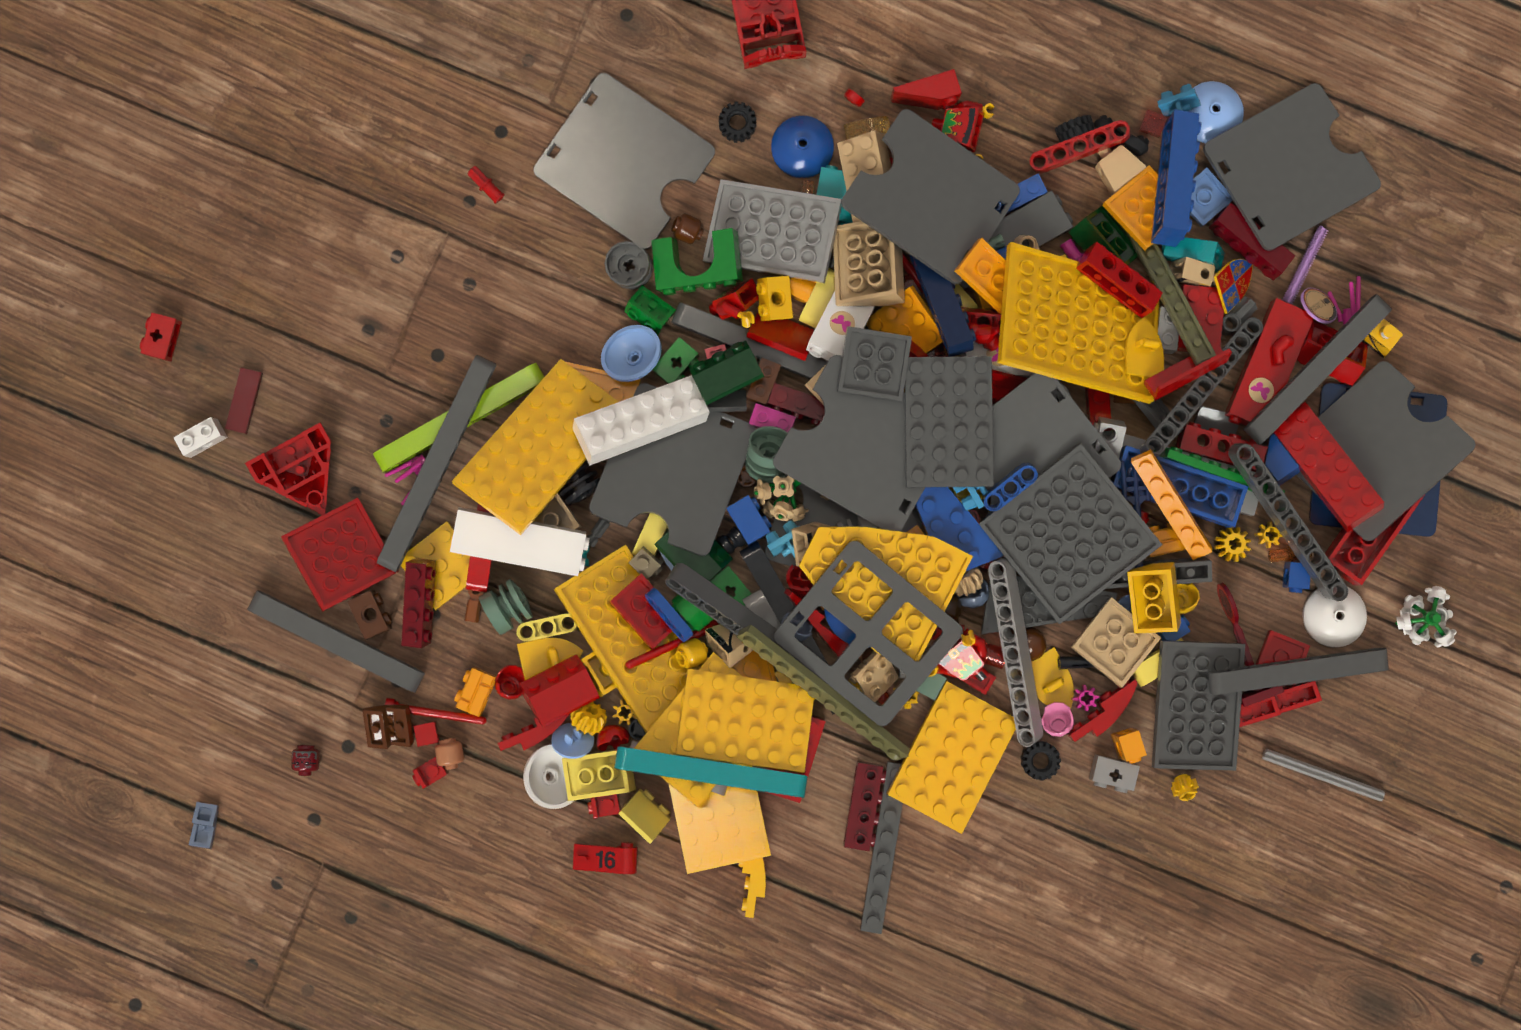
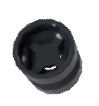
(736, 538)
(636, 730)

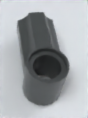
(1238, 315)

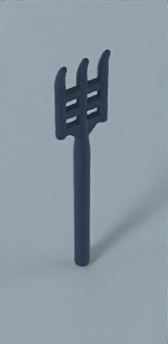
(1137, 499)

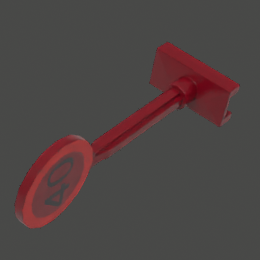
(1230, 609)

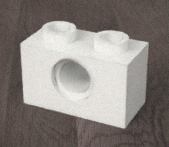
(200, 437)

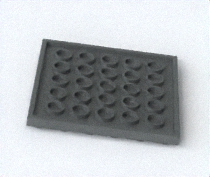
(1070, 534)

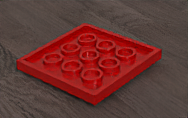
(338, 554)

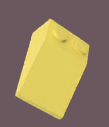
(595, 776)
(645, 815)

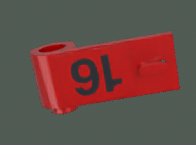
(606, 858)

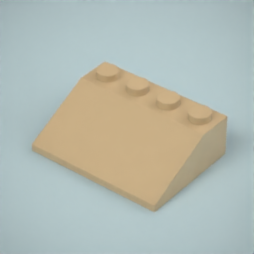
(866, 267)

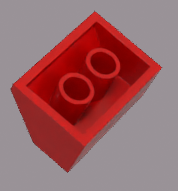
(1349, 369)
(559, 690)

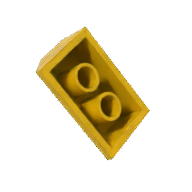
(1154, 598)

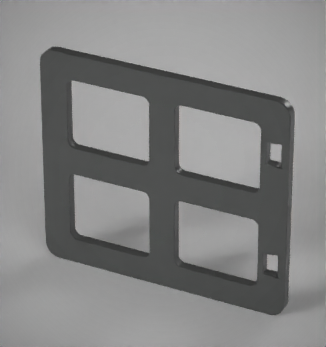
(869, 634)

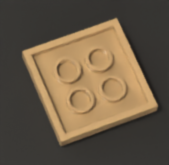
(1113, 645)

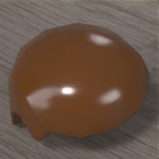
(1036, 643)

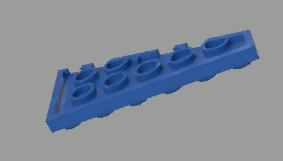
(950, 522)

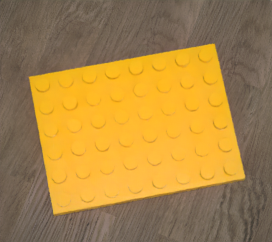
(1065, 324)

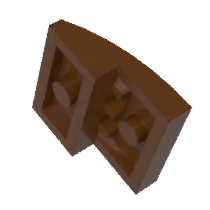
(388, 726)

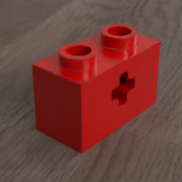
(163, 347)

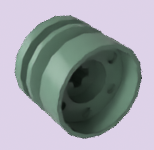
(761, 450)
(506, 606)

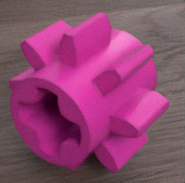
(1089, 702)

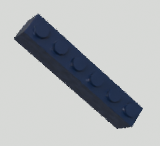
(945, 310)

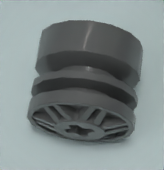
(626, 253)

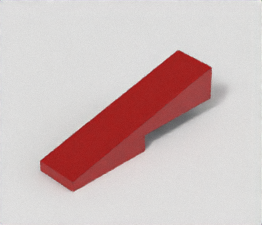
(834, 643)
(1292, 698)

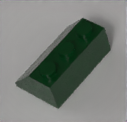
(1105, 230)
(726, 372)
(706, 566)

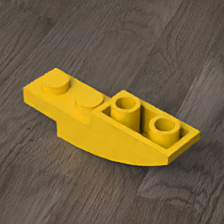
(754, 884)

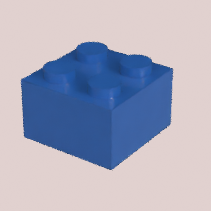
(748, 519)

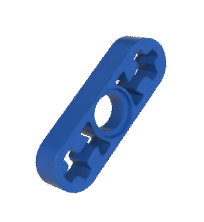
(668, 614)

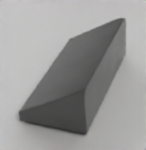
(732, 402)
(1215, 419)

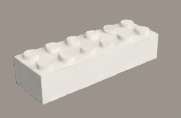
(640, 420)

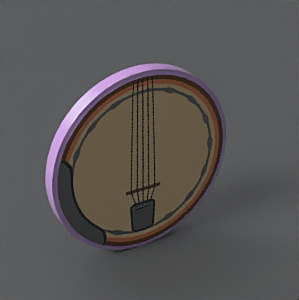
(1318, 305)

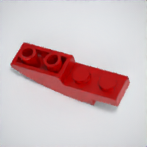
(1097, 405)
(1111, 705)
(531, 735)

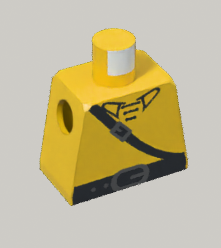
(1383, 338)

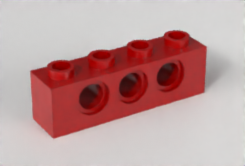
(1119, 280)
(1188, 442)

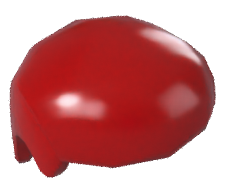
(508, 682)
(613, 736)

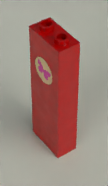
(1260, 377)

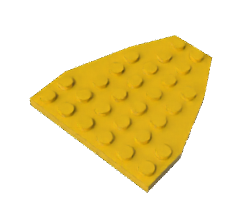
(920, 559)

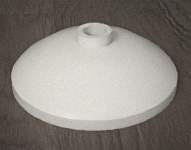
(1322, 623)
(544, 792)

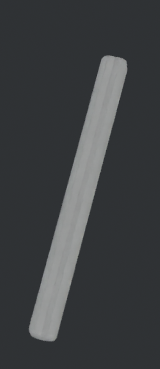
(1324, 775)

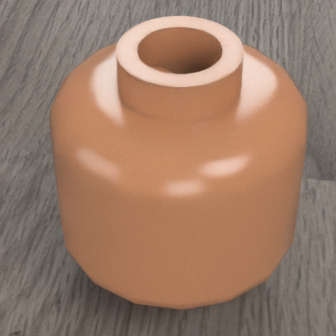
(449, 753)

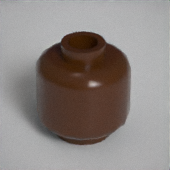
(687, 228)

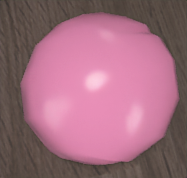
(1057, 719)

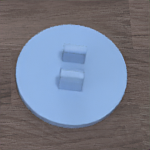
(571, 743)

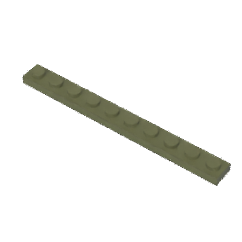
(822, 692)

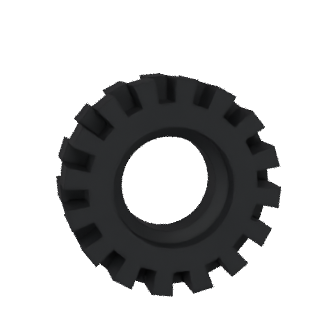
(737, 109)
(1074, 127)
(1050, 769)

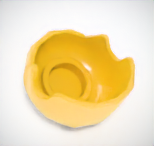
(1188, 597)

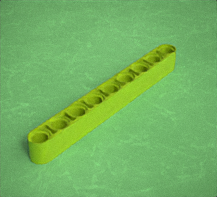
(490, 402)

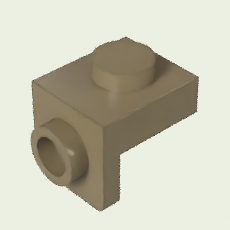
(646, 563)

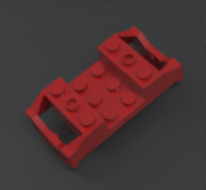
(767, 24)

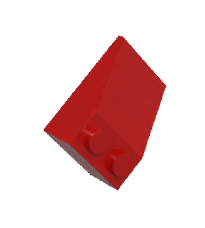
(932, 92)

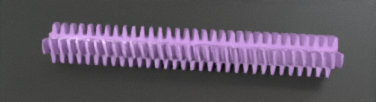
(1305, 264)

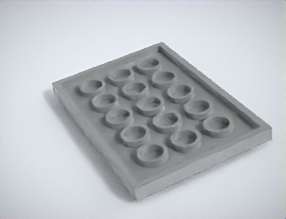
(777, 229)

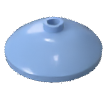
(1229, 106)
(625, 347)

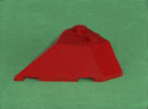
(297, 468)

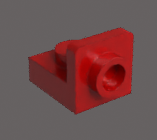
(428, 773)
(604, 806)

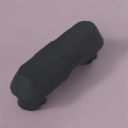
(1136, 145)

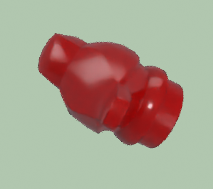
(986, 335)

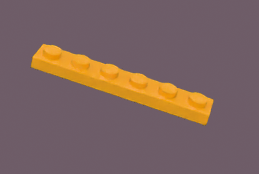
(1171, 504)

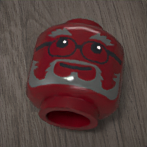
(305, 759)

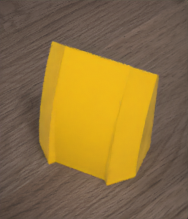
(598, 674)

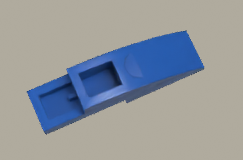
(1029, 190)

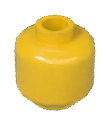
(691, 653)

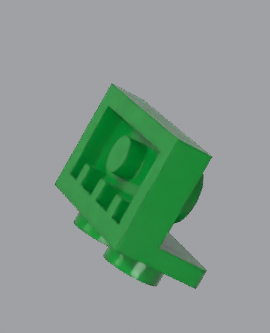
(649, 310)

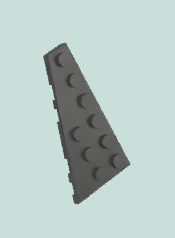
(1035, 612)

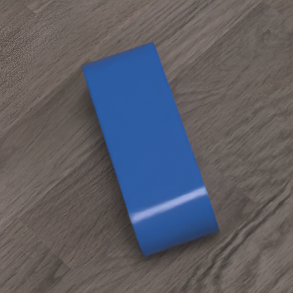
(1014, 476)

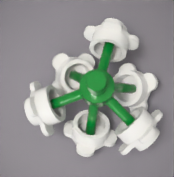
(1436, 617)

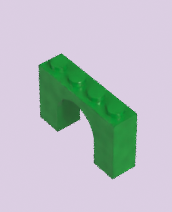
(723, 270)

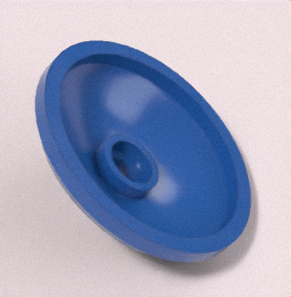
(799, 160)

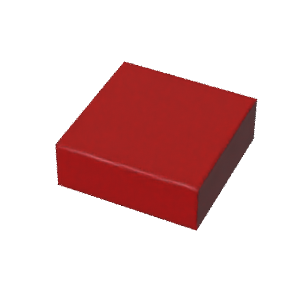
(426, 734)

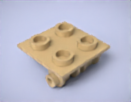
(874, 676)

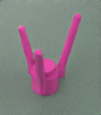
(1349, 312)
(415, 464)

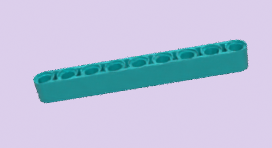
(710, 772)

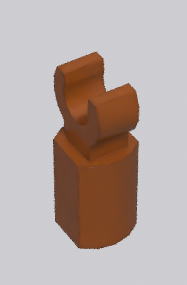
(473, 607)

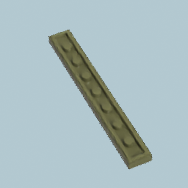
(1175, 302)

